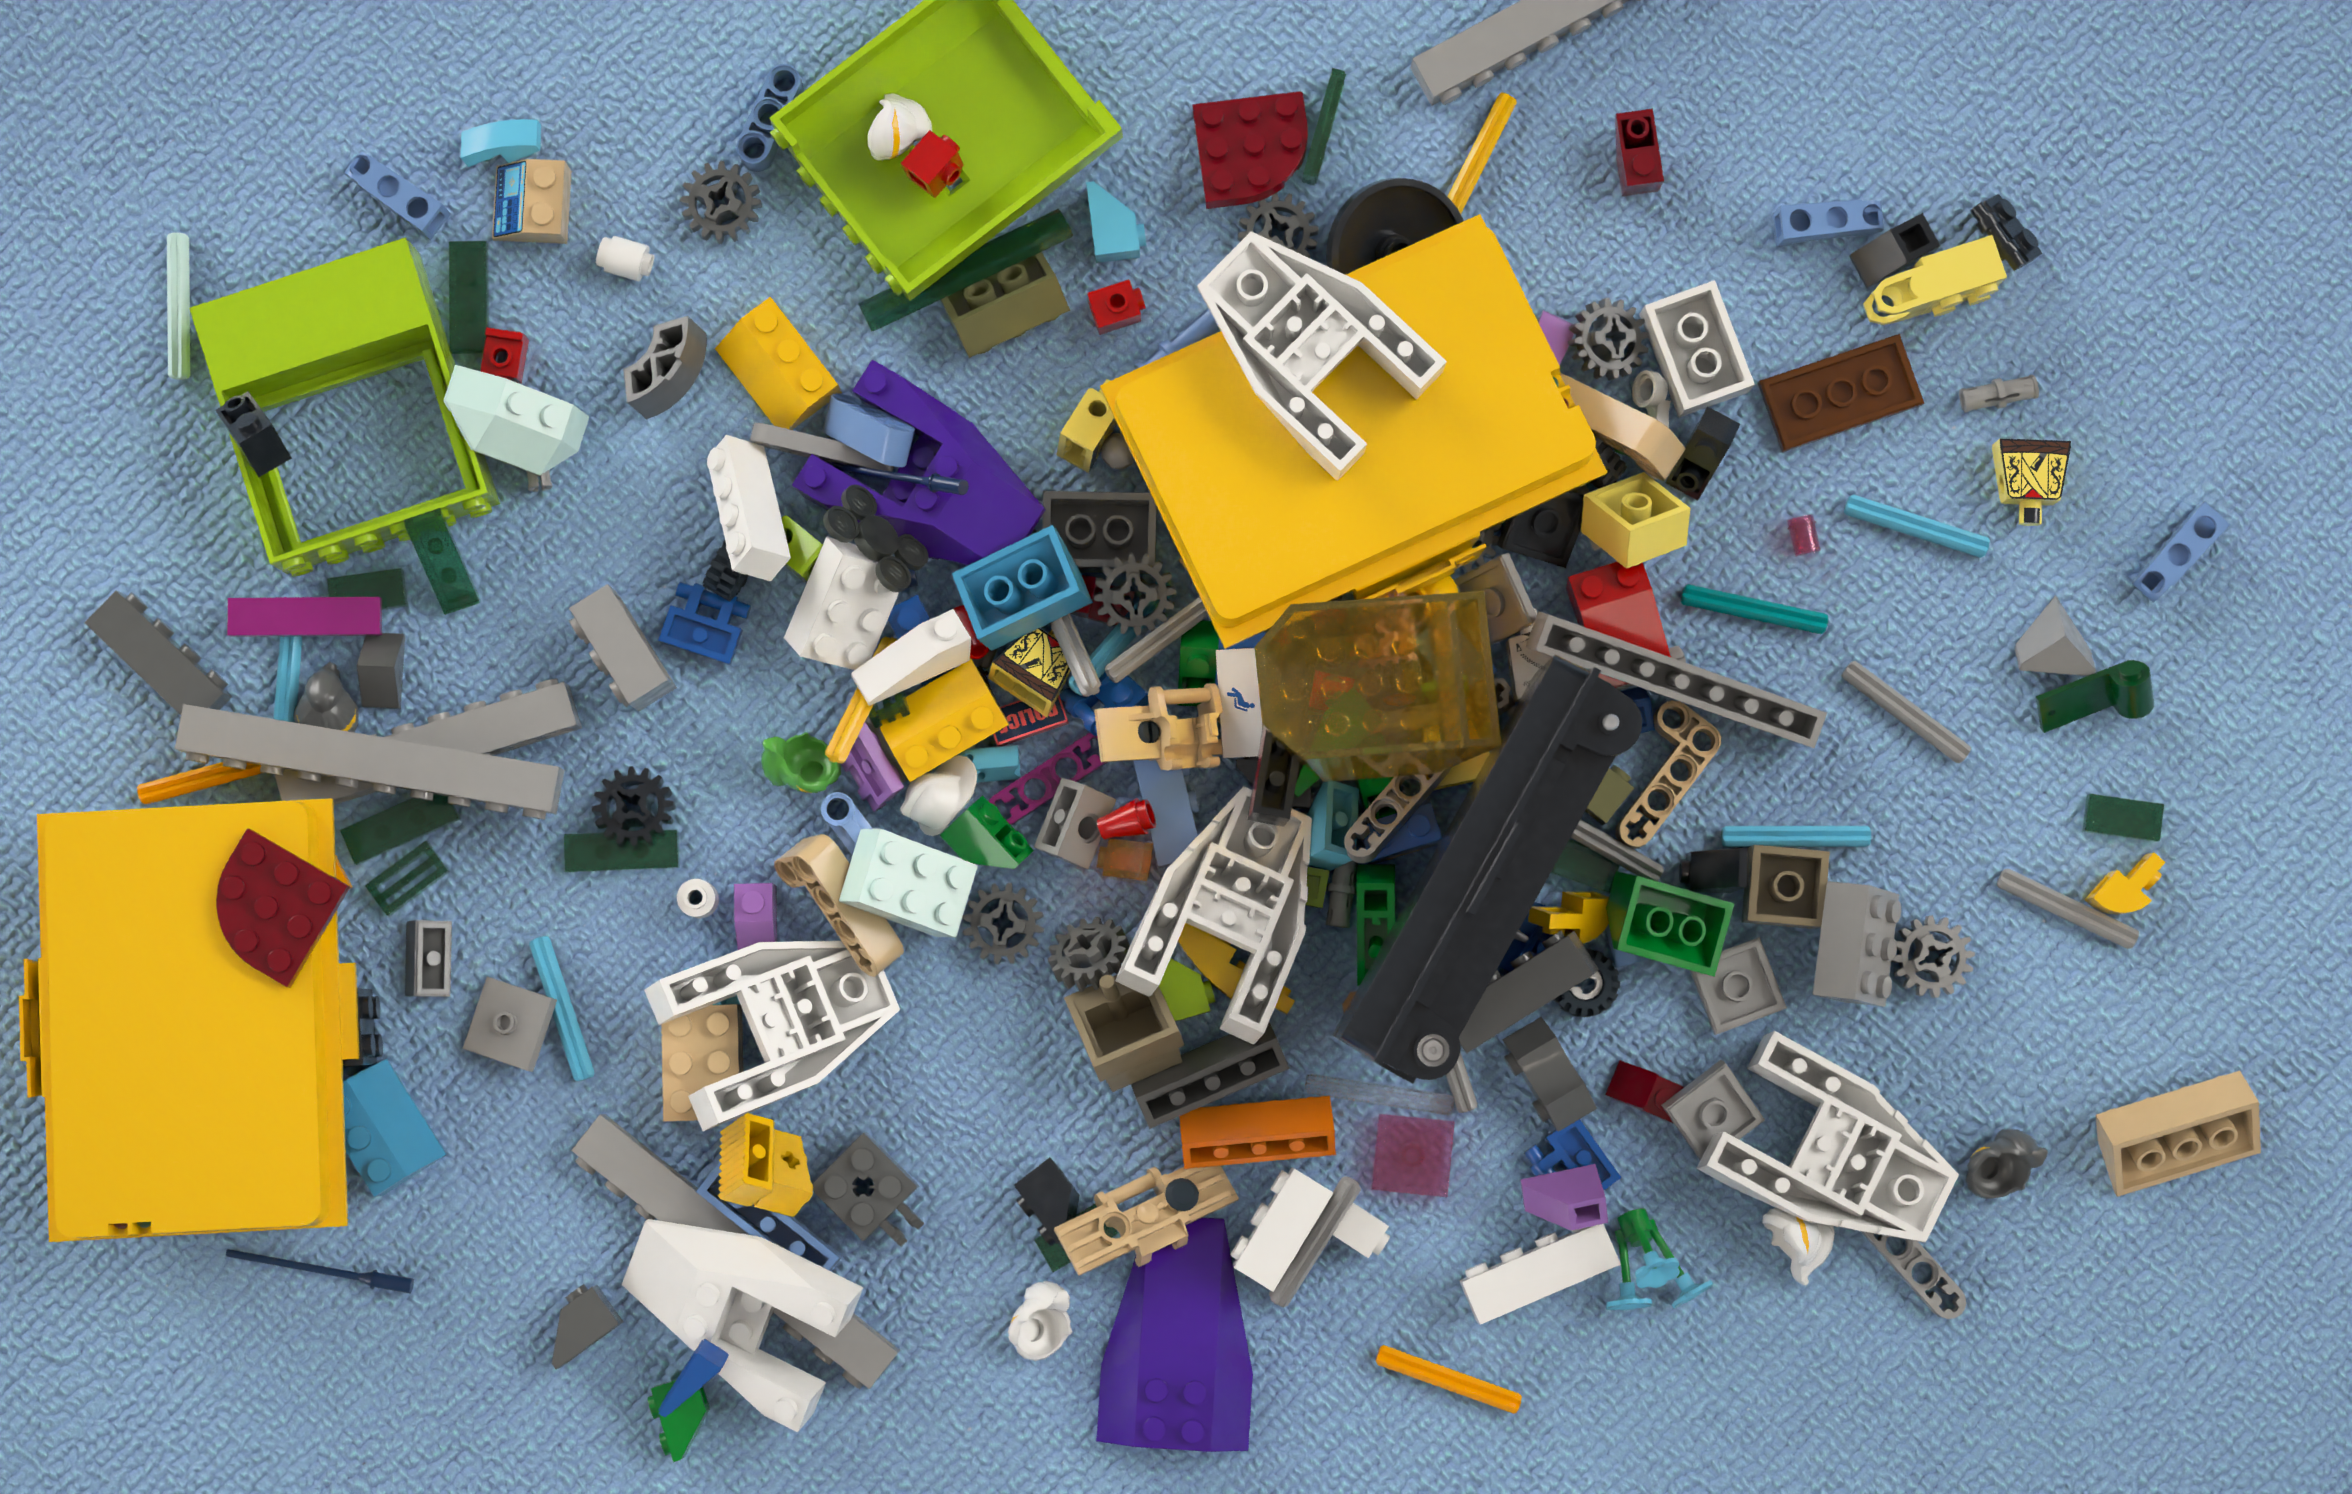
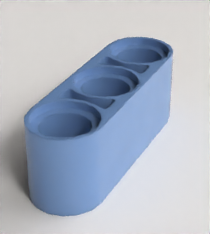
(768, 100)
(868, 430)

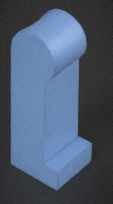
(398, 195)
(1826, 221)
(2180, 551)

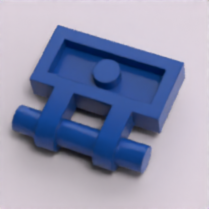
(702, 634)
(1112, 695)
(1575, 1149)

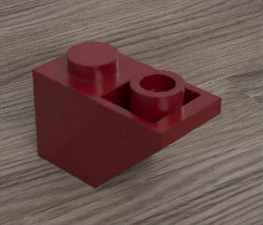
(1638, 153)

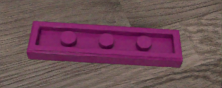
(304, 616)

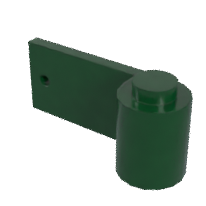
(2121, 686)

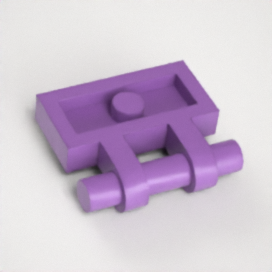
(872, 770)

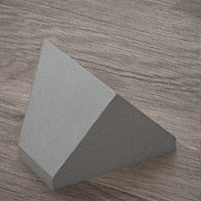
(2054, 645)

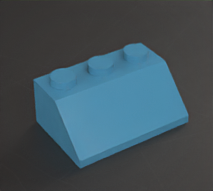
(1021, 588)
(386, 1129)

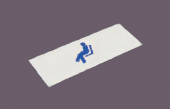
(1240, 702)

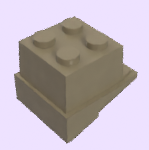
(1125, 1032)

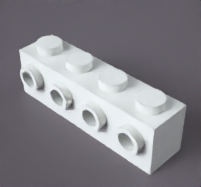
(748, 508)
(1538, 1272)

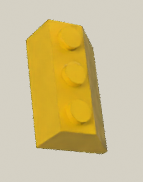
(777, 366)
(943, 720)

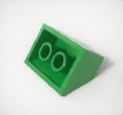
(1667, 923)

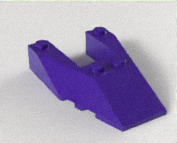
(950, 526)

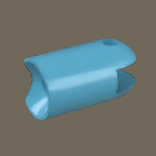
(995, 762)

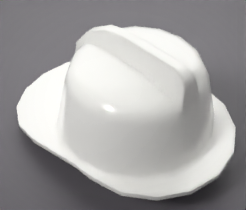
(940, 795)

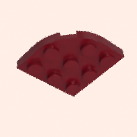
(1249, 146)
(274, 906)

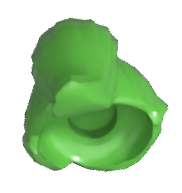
(799, 763)

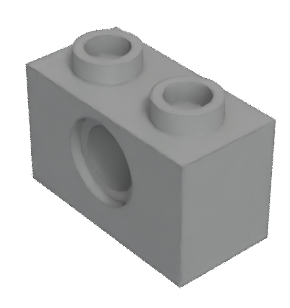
(1071, 823)

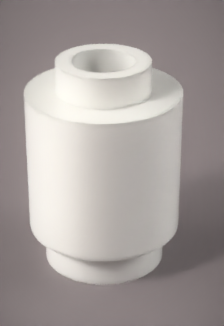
(625, 258)
(706, 906)

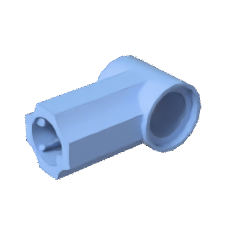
(849, 827)

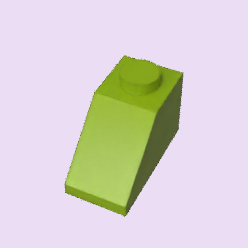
(1185, 991)

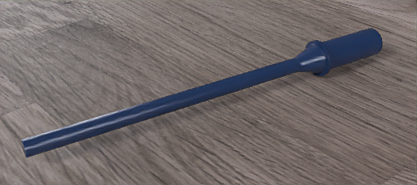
(934, 482)
(373, 1279)

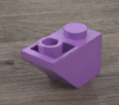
(1567, 1197)

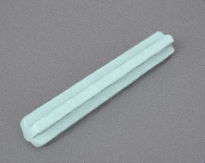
(178, 306)

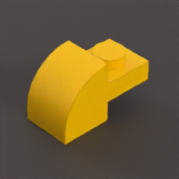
(2123, 893)
(1578, 912)

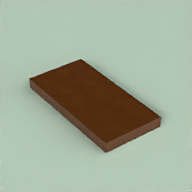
(1840, 393)

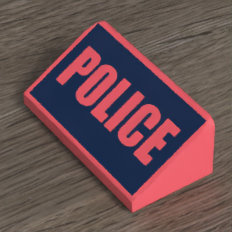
(1027, 722)

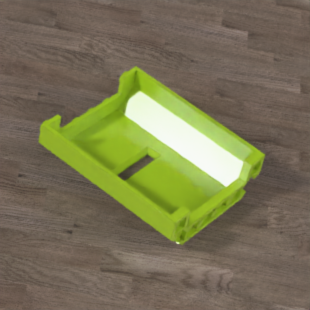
(986, 87)

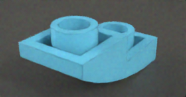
(509, 138)

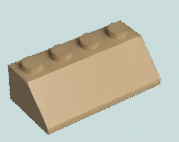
(2179, 1133)

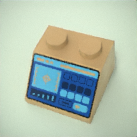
(532, 201)

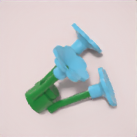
(1639, 1232)

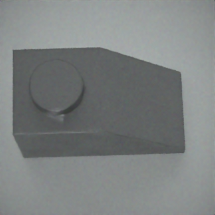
(583, 1323)

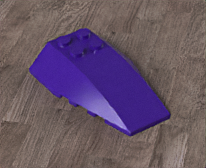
(1179, 1352)

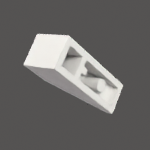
(914, 658)

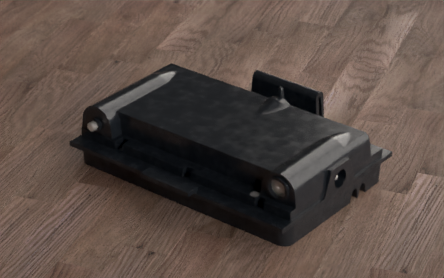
(1488, 871)

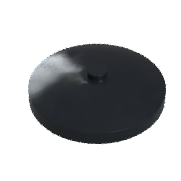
(1385, 220)

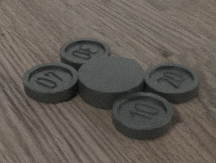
(875, 538)

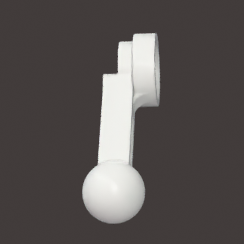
(1655, 403)

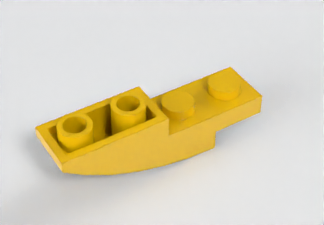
(1212, 959)

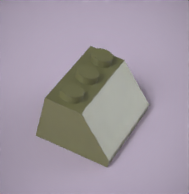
(1005, 305)

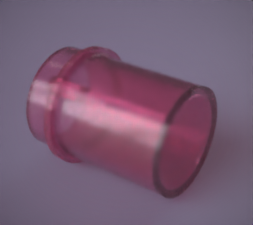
(1803, 535)

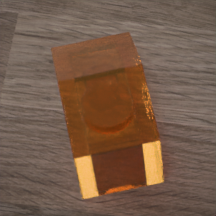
(1126, 861)

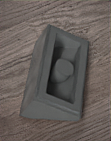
(428, 958)

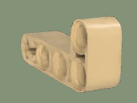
(1628, 430)
(1662, 780)
(822, 870)

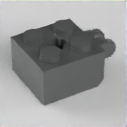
(864, 1212)

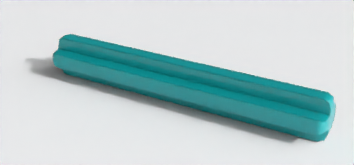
(1754, 609)

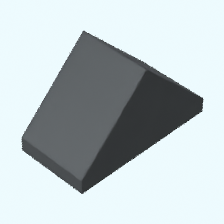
(381, 671)

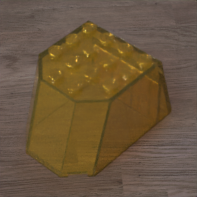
(1380, 684)

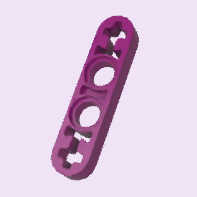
(1047, 774)

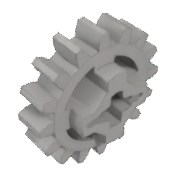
(1923, 941)

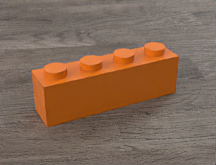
(1257, 1132)

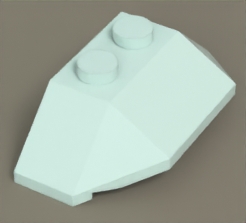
(513, 420)

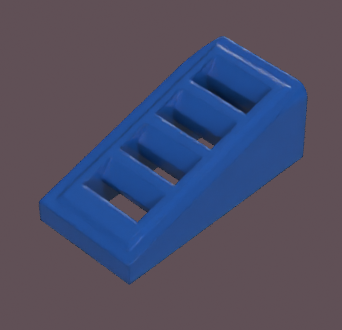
(700, 1368)

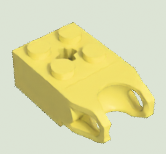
(1940, 283)

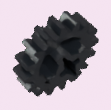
(625, 819)

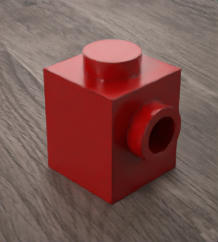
(933, 163)
(1115, 306)

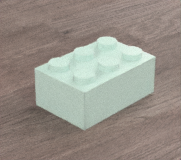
(908, 883)

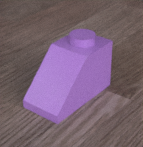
(755, 913)

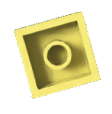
(1635, 520)

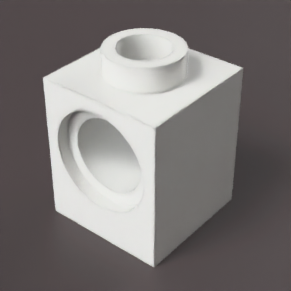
(1362, 1231)

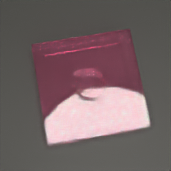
(1412, 1155)

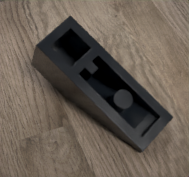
(1714, 870)

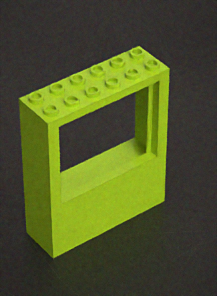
(320, 335)

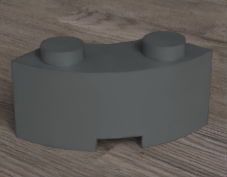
(667, 367)
(1549, 1074)

